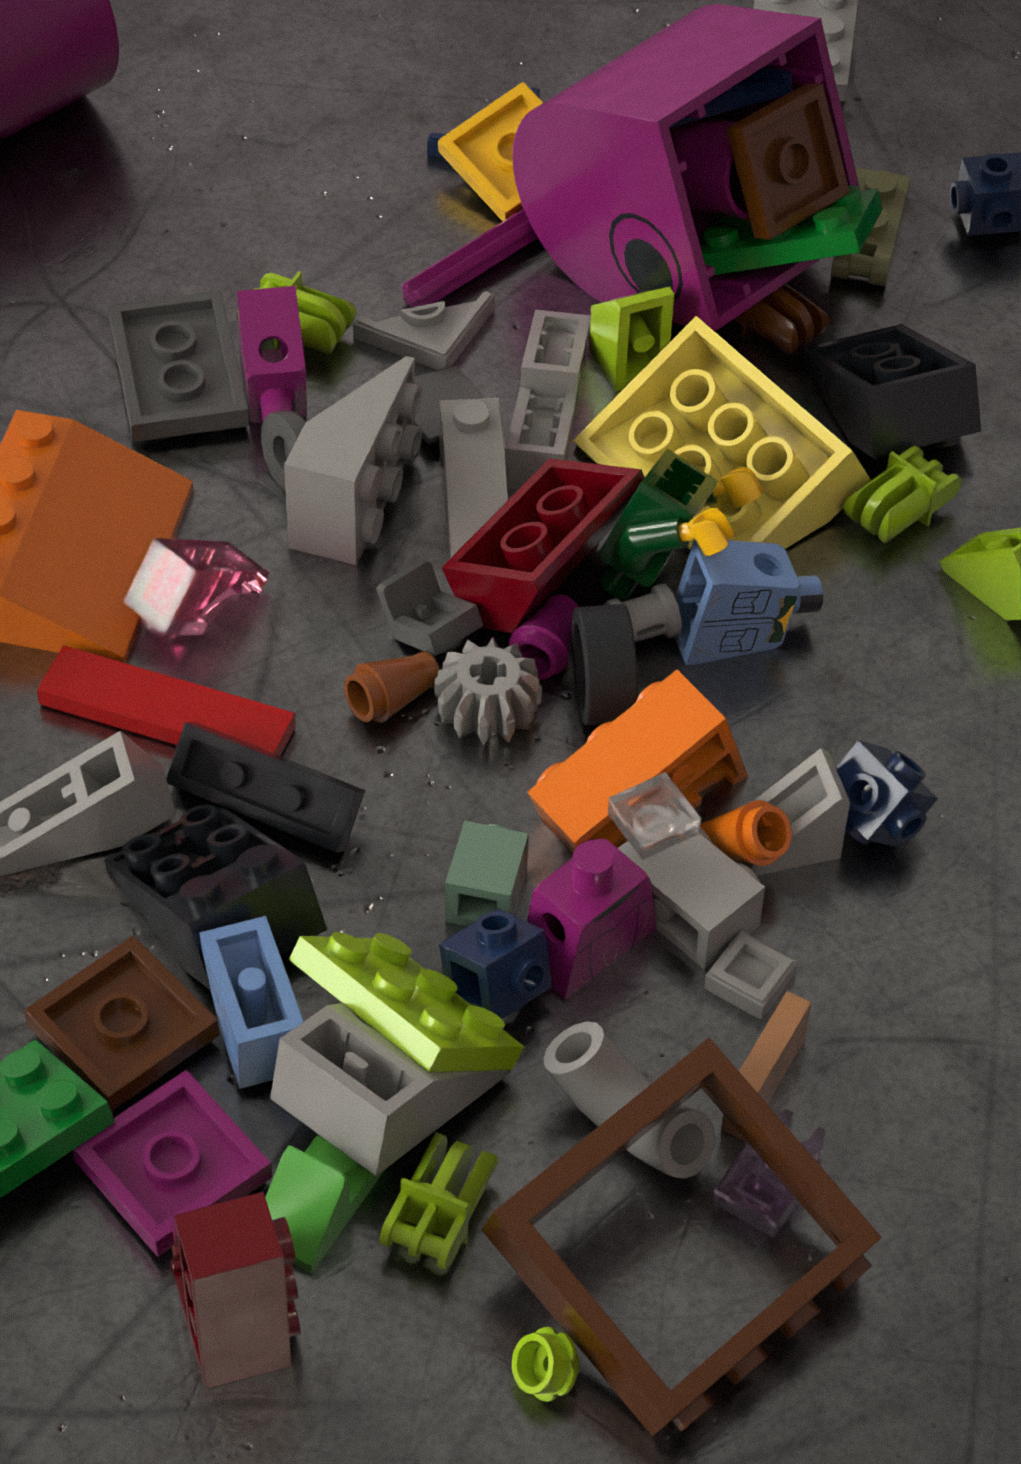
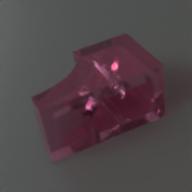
(189, 583)

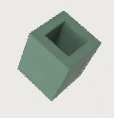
(485, 872)

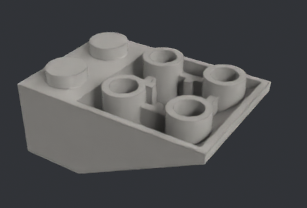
(351, 465)
(364, 1089)

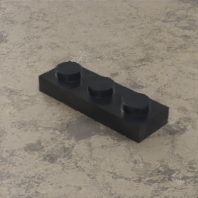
(265, 786)

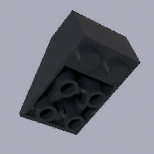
(213, 875)

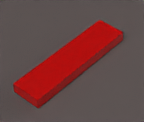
(156, 702)

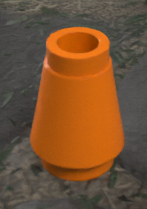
(749, 832)

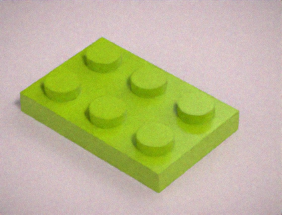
(407, 1003)

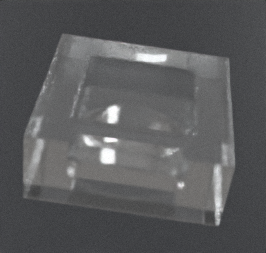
(654, 815)

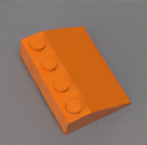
(76, 533)

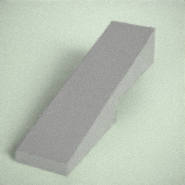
(546, 394)

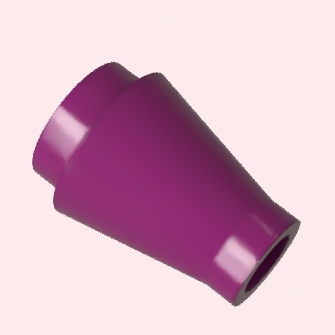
(547, 636)

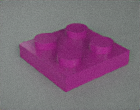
(171, 1158)

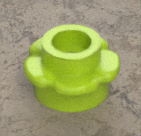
(545, 1364)

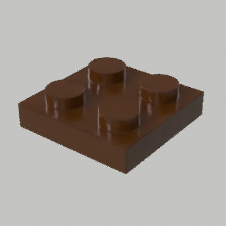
(788, 160)
(122, 1022)

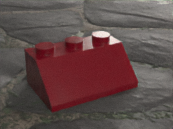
(539, 539)

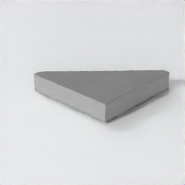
(428, 332)

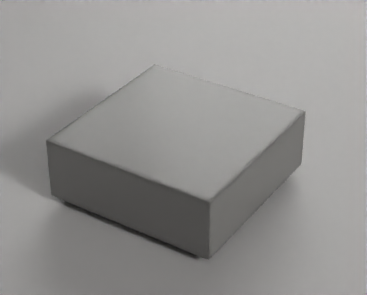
(750, 975)

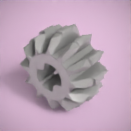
(488, 690)

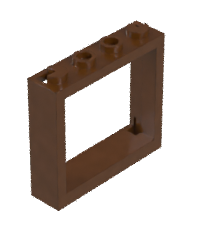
(583, 1319)

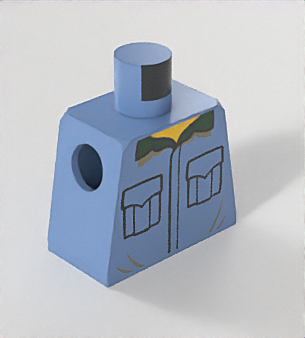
(740, 600)

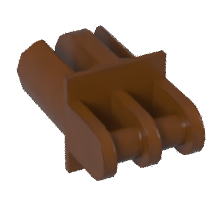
(784, 319)

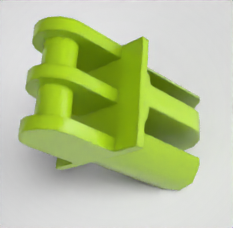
(321, 315)
(902, 494)
(438, 1201)

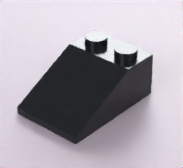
(895, 390)

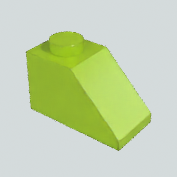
(630, 333)
(990, 570)

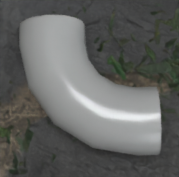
(603, 1081)

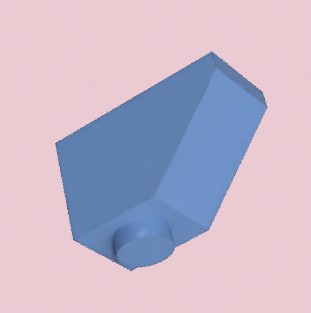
(249, 996)

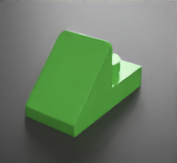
(317, 1197)

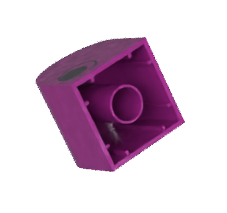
(629, 196)

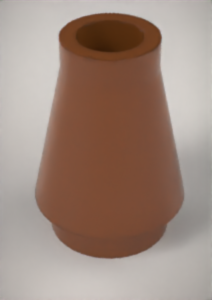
(388, 685)

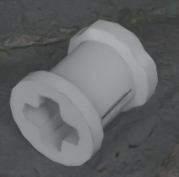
(653, 614)

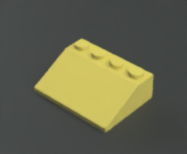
(726, 416)

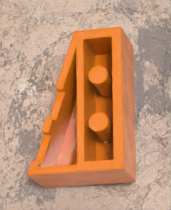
(664, 731)

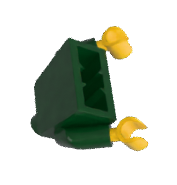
(667, 516)

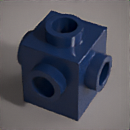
(988, 193)
(883, 794)
(498, 962)

